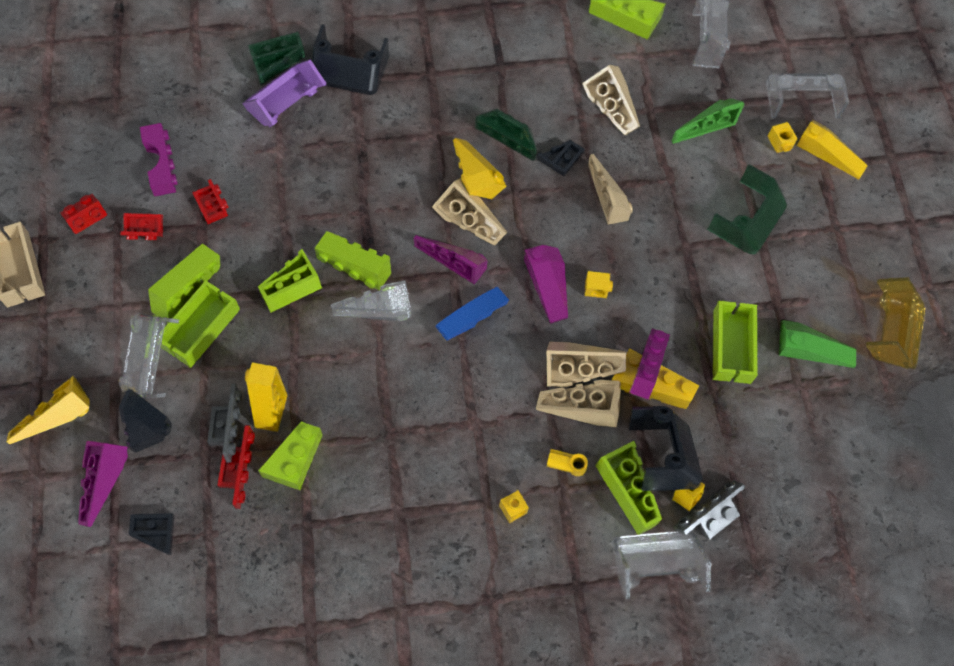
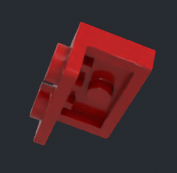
(210, 203)
(83, 213)
(142, 225)

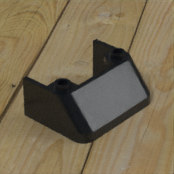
(349, 72)
(682, 466)

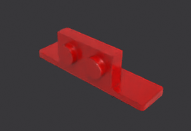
(234, 473)

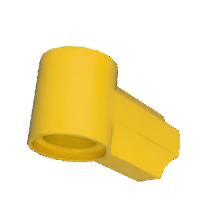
(564, 462)

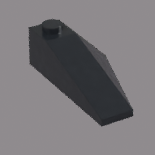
(143, 422)

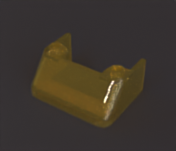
(902, 324)

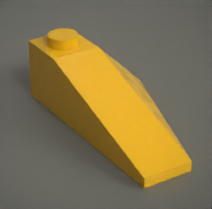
(828, 147)
(478, 174)
(65, 406)

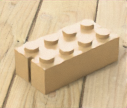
(18, 267)

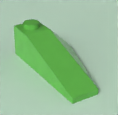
(716, 117)
(809, 344)

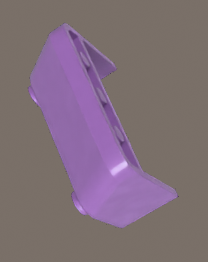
(284, 91)

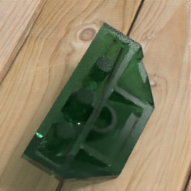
(508, 132)

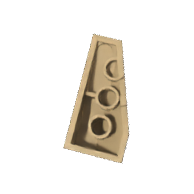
(613, 98)
(611, 196)
(469, 213)
(576, 363)
(589, 403)

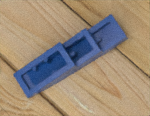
(471, 313)

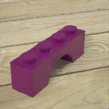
(161, 177)
(650, 364)

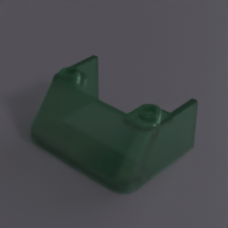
(752, 233)

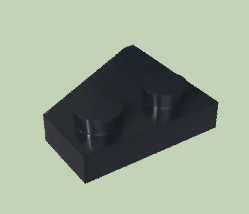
(562, 157)
(153, 530)

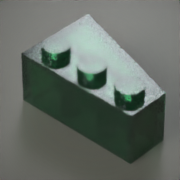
(276, 55)

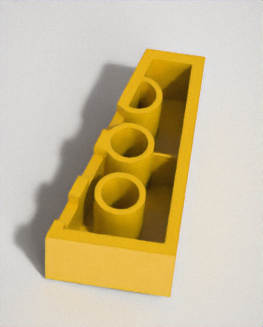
(669, 386)
(266, 396)

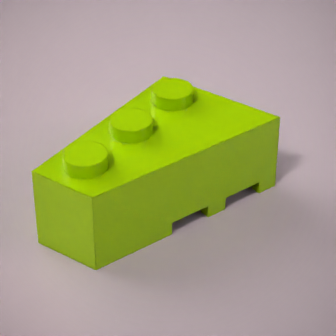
(290, 283)
(293, 457)

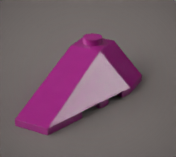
(458, 259)
(549, 278)
(103, 467)

